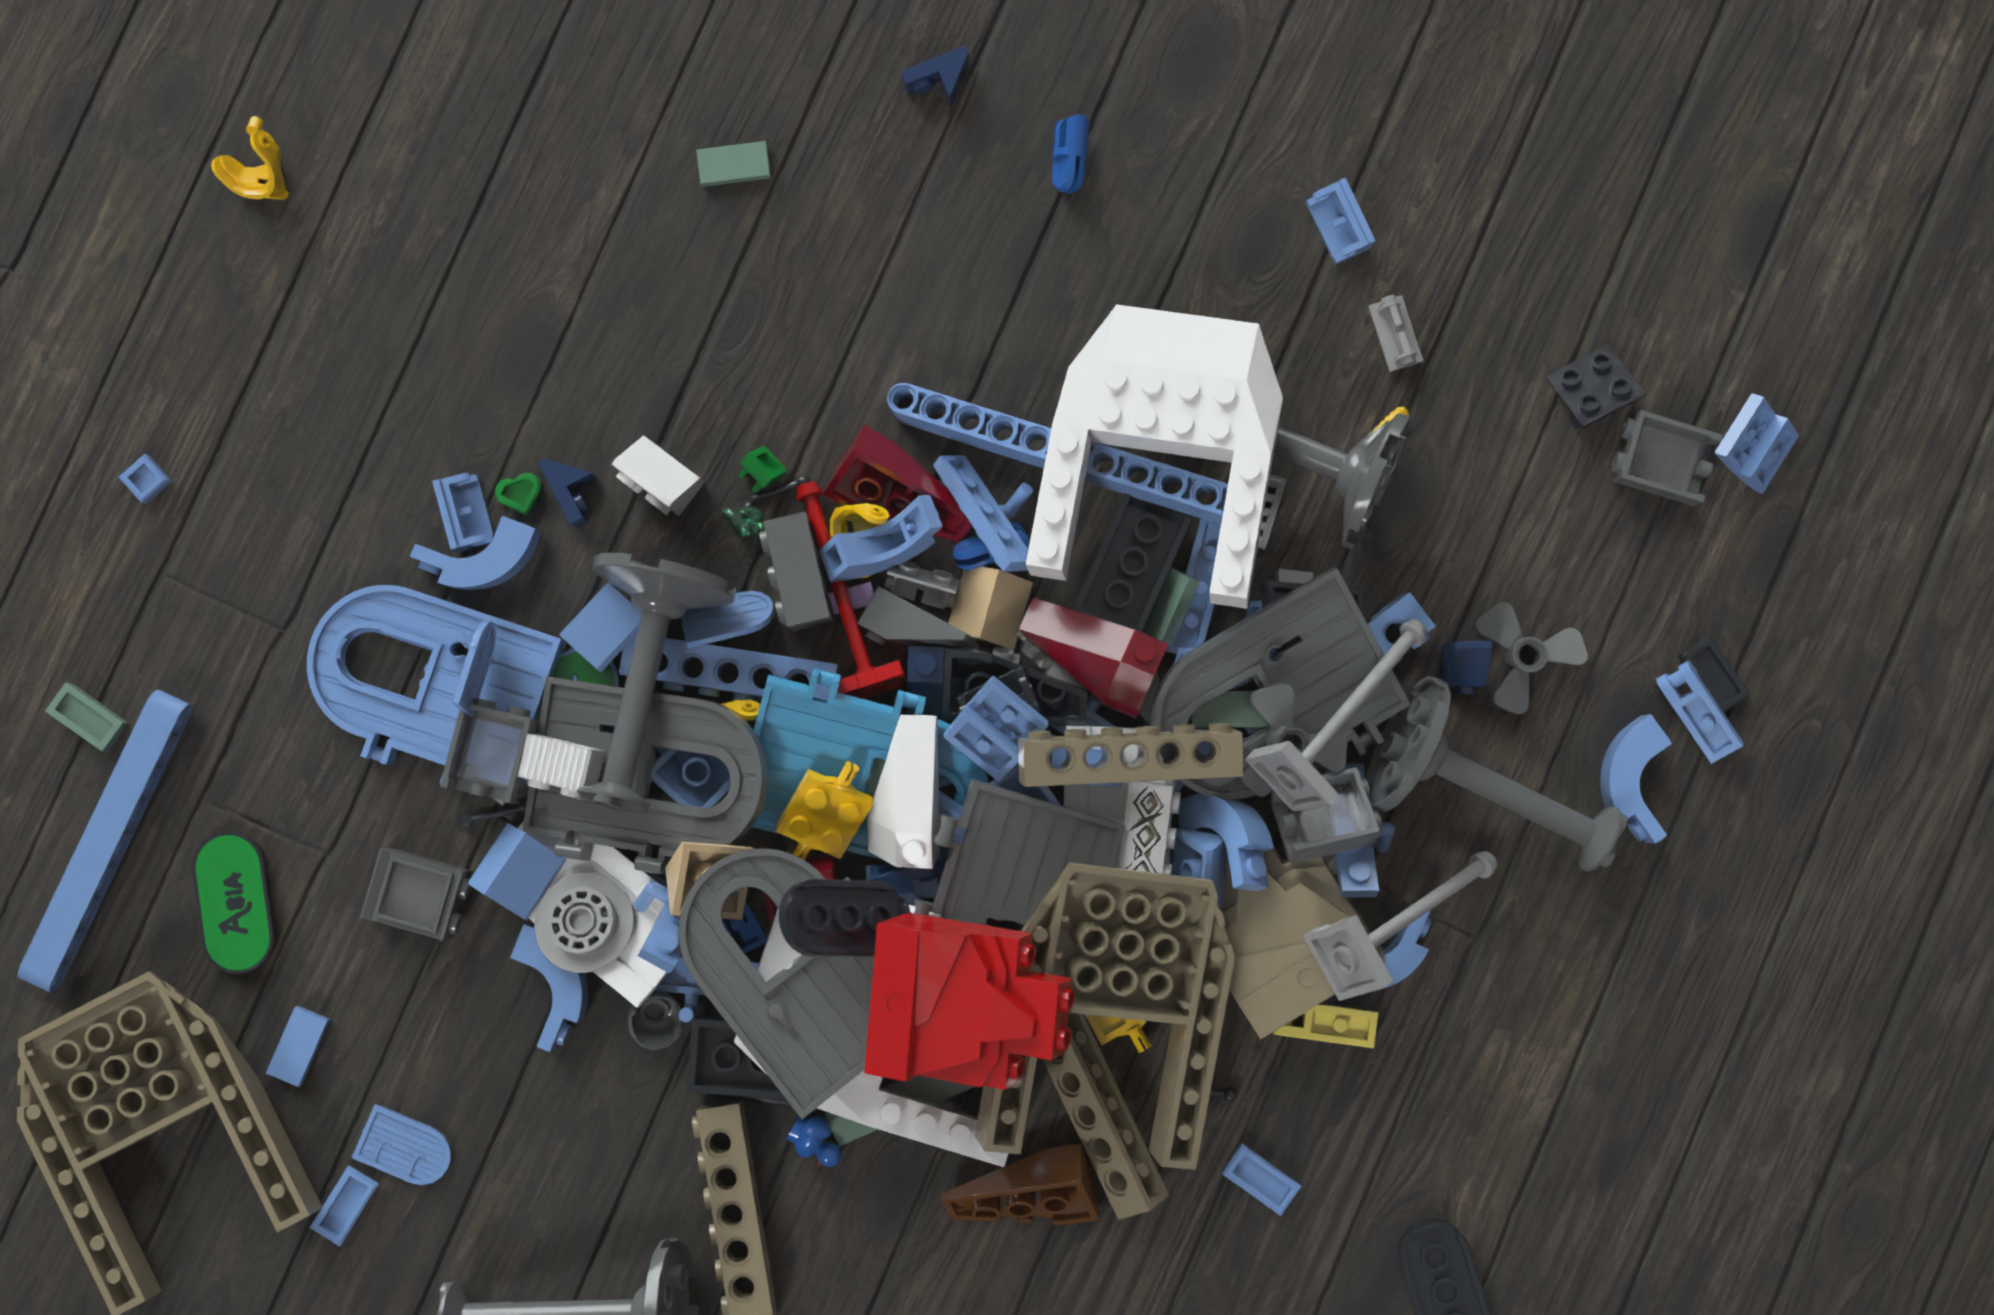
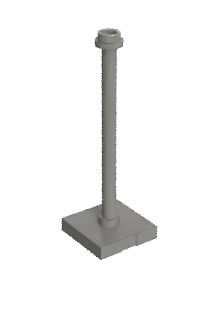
(1290, 771)
(1349, 953)

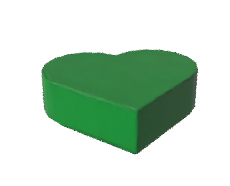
(520, 493)

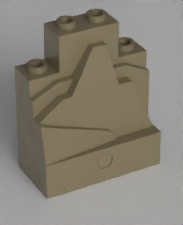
(1273, 965)

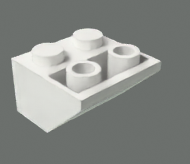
(663, 477)

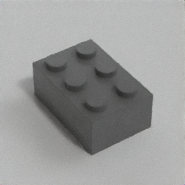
(796, 572)

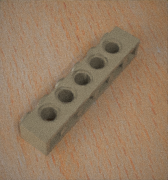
(1223, 759)
(731, 1119)
(1105, 1124)

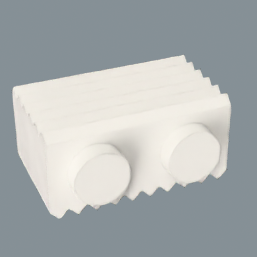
(559, 764)

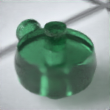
(745, 520)

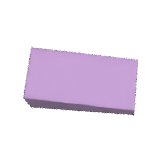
(859, 596)

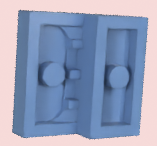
(1757, 443)
(991, 727)

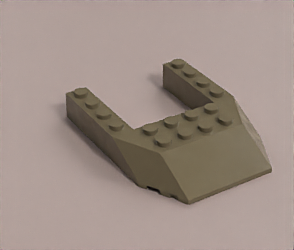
(1136, 952)
(122, 1075)

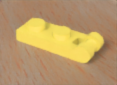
(1335, 1025)

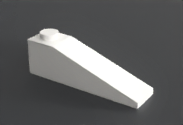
(907, 797)

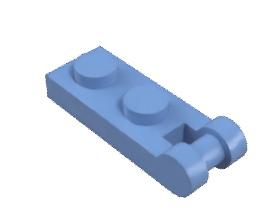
(1700, 713)

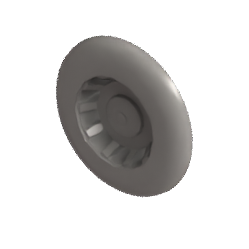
(583, 921)

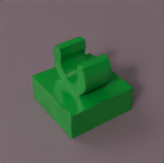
(762, 467)

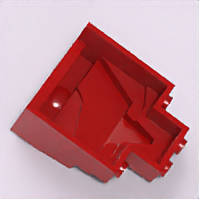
(961, 1003)

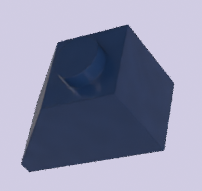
(1465, 665)
(926, 677)

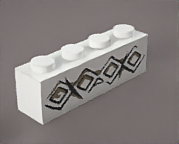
(1149, 826)

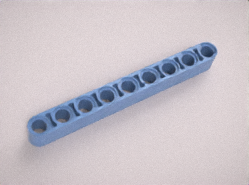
(105, 841)

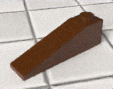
(1043, 1185)

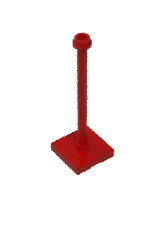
(869, 679)

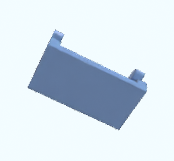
(1340, 221)
(463, 512)

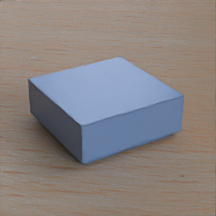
(145, 479)

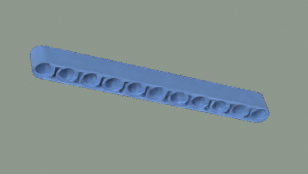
(1026, 432)

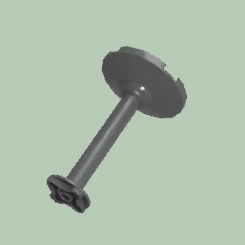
(1359, 475)
(660, 596)
(1418, 749)
(663, 1294)

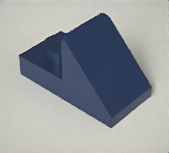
(946, 69)
(563, 481)
(902, 877)
(746, 932)

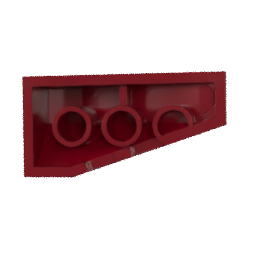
(886, 476)
(1099, 654)

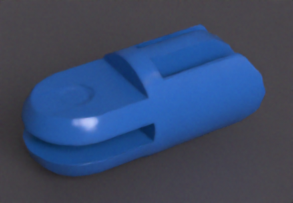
(1070, 153)
(974, 554)

